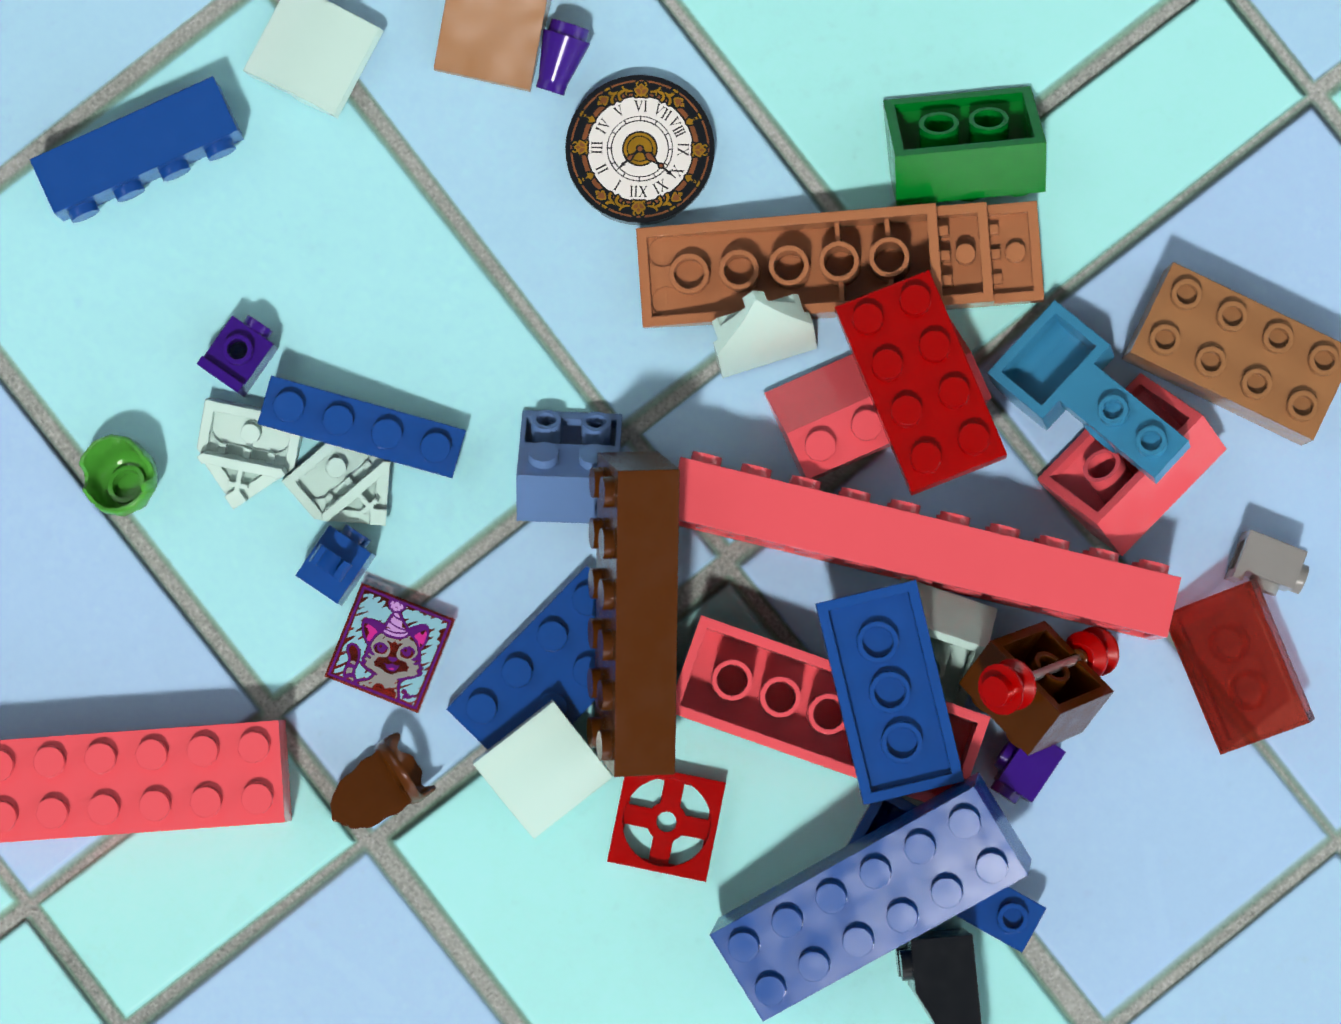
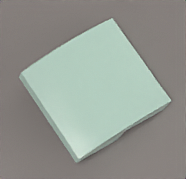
(313, 52)
(542, 769)

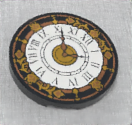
(639, 149)

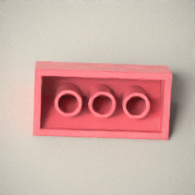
(832, 418)

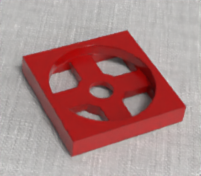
(658, 861)

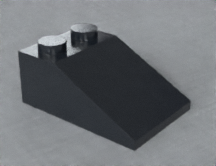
(942, 975)

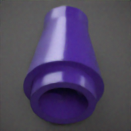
(560, 55)

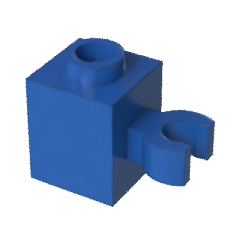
(337, 563)

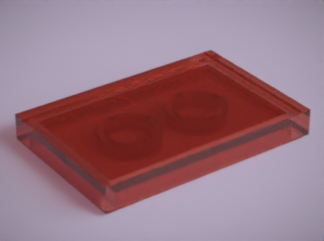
(1239, 667)

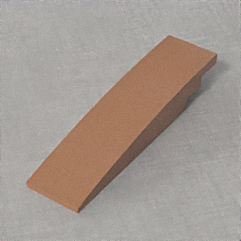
(828, 258)

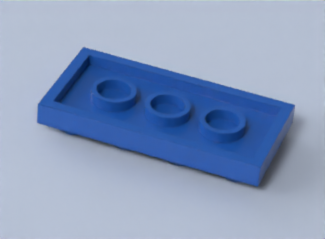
(537, 666)
(889, 692)

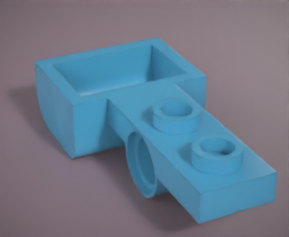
(1060, 369)

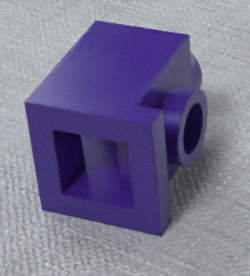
(243, 372)
(1024, 774)

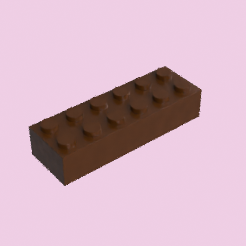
(634, 612)

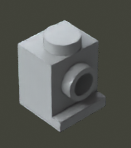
(1270, 562)

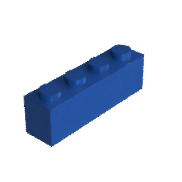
(137, 150)

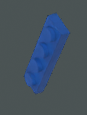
(361, 426)

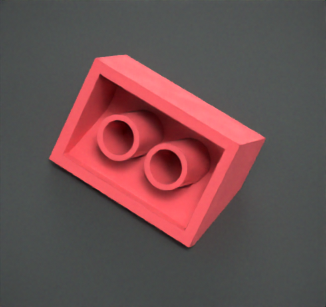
(1111, 493)

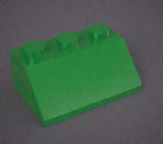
(965, 146)

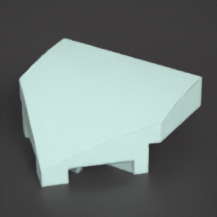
(762, 333)
(241, 451)
(342, 486)

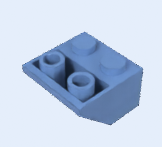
(557, 461)

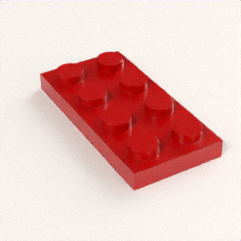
(920, 382)

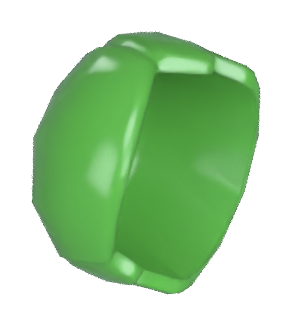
(118, 475)

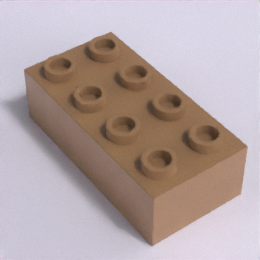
(1237, 354)

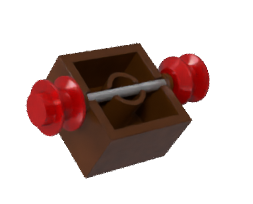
(1041, 684)

